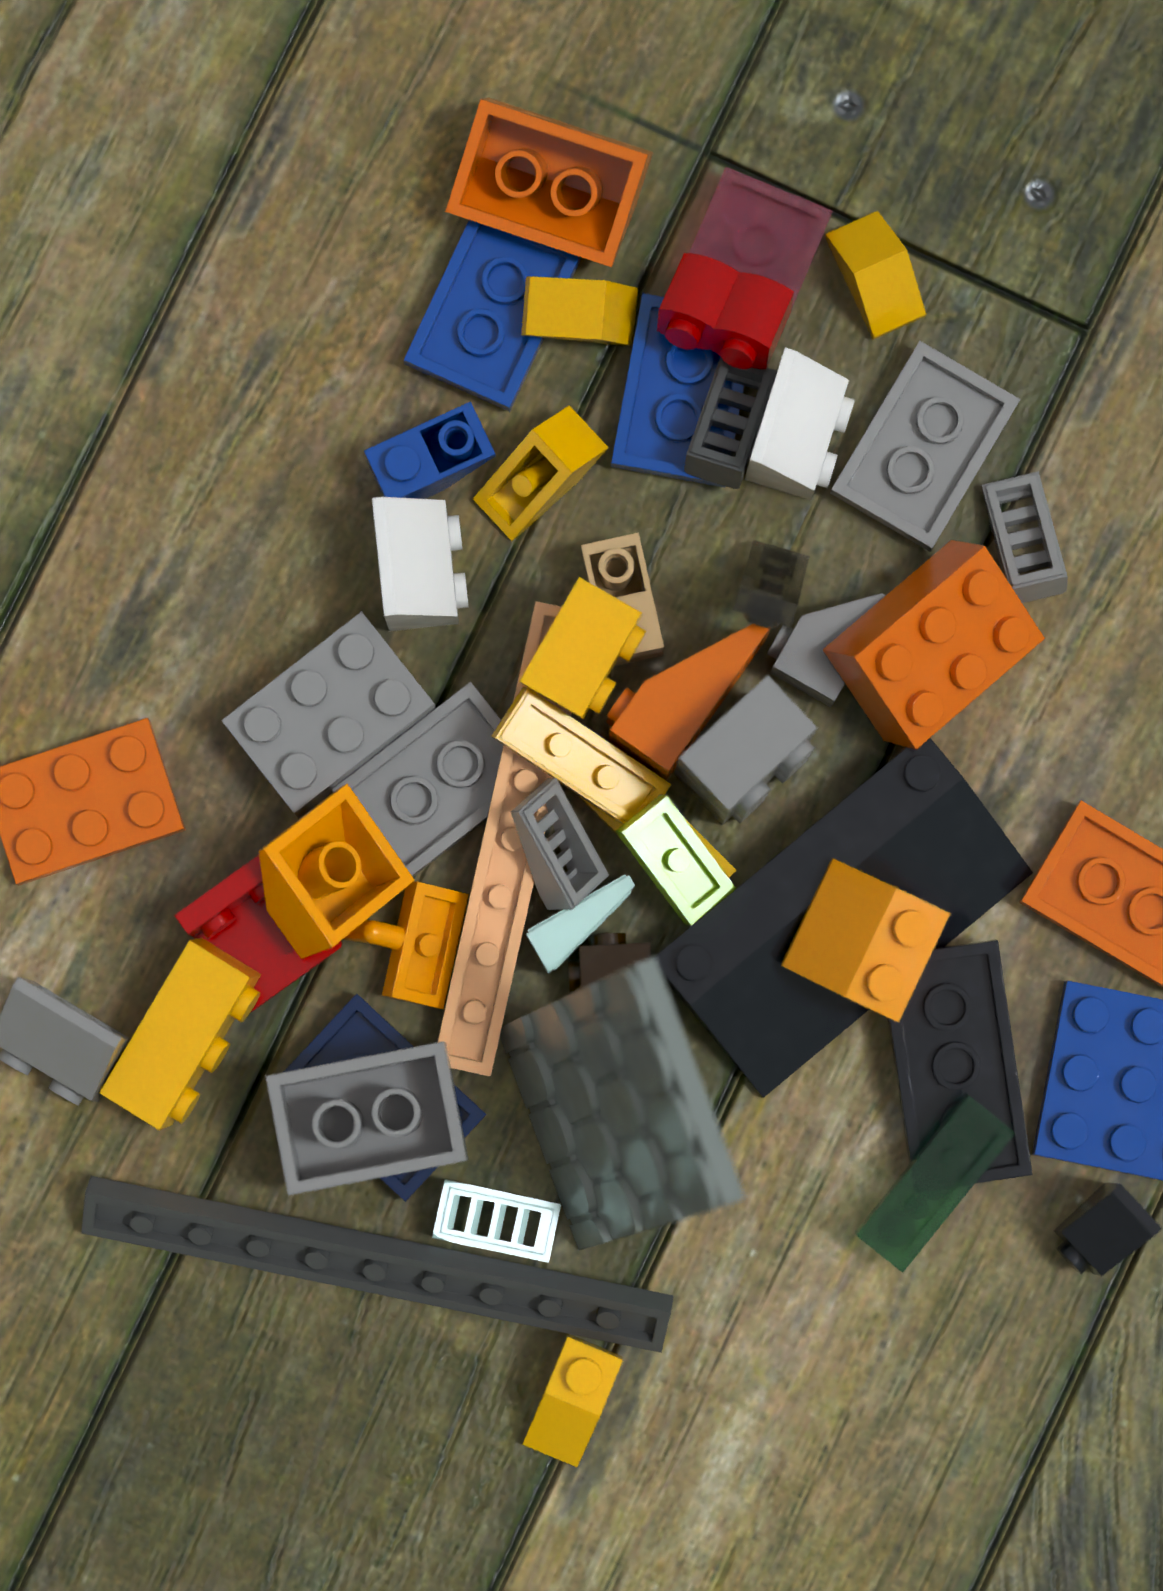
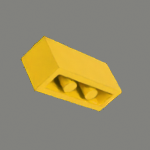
(182, 1035)

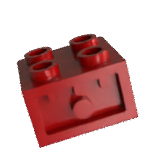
(238, 923)

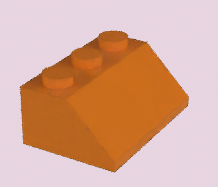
(548, 181)

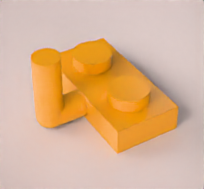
(420, 943)

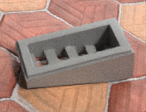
(1035, 584)
(584, 866)

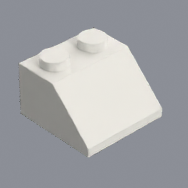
(798, 427)
(417, 562)

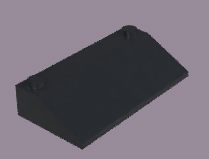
(905, 826)

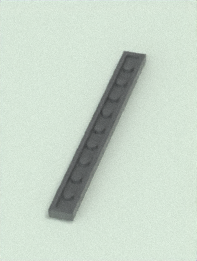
(376, 1264)

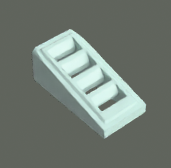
(566, 930)
(447, 1213)

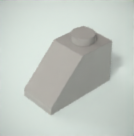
(800, 651)

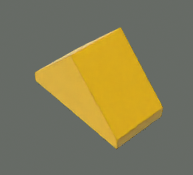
(877, 274)
(579, 310)

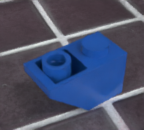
(430, 455)

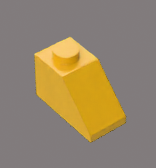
(540, 472)
(573, 1400)

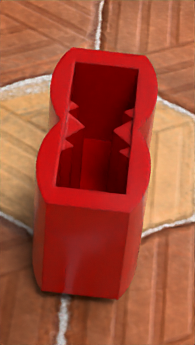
(724, 311)

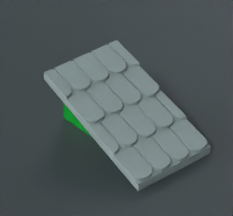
(620, 1108)

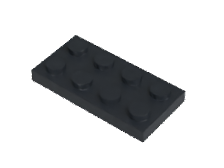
(958, 1044)

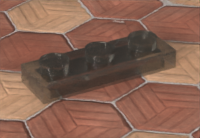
(771, 585)

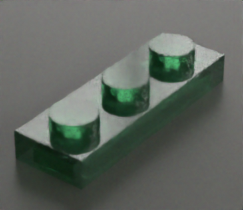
(934, 1183)

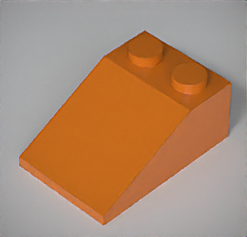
(679, 702)

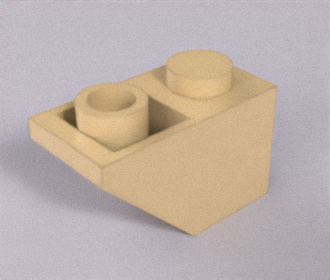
(621, 571)

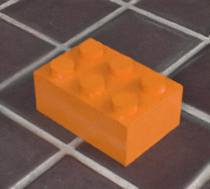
(934, 644)

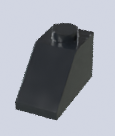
(1105, 1230)

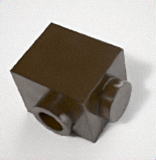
(603, 958)

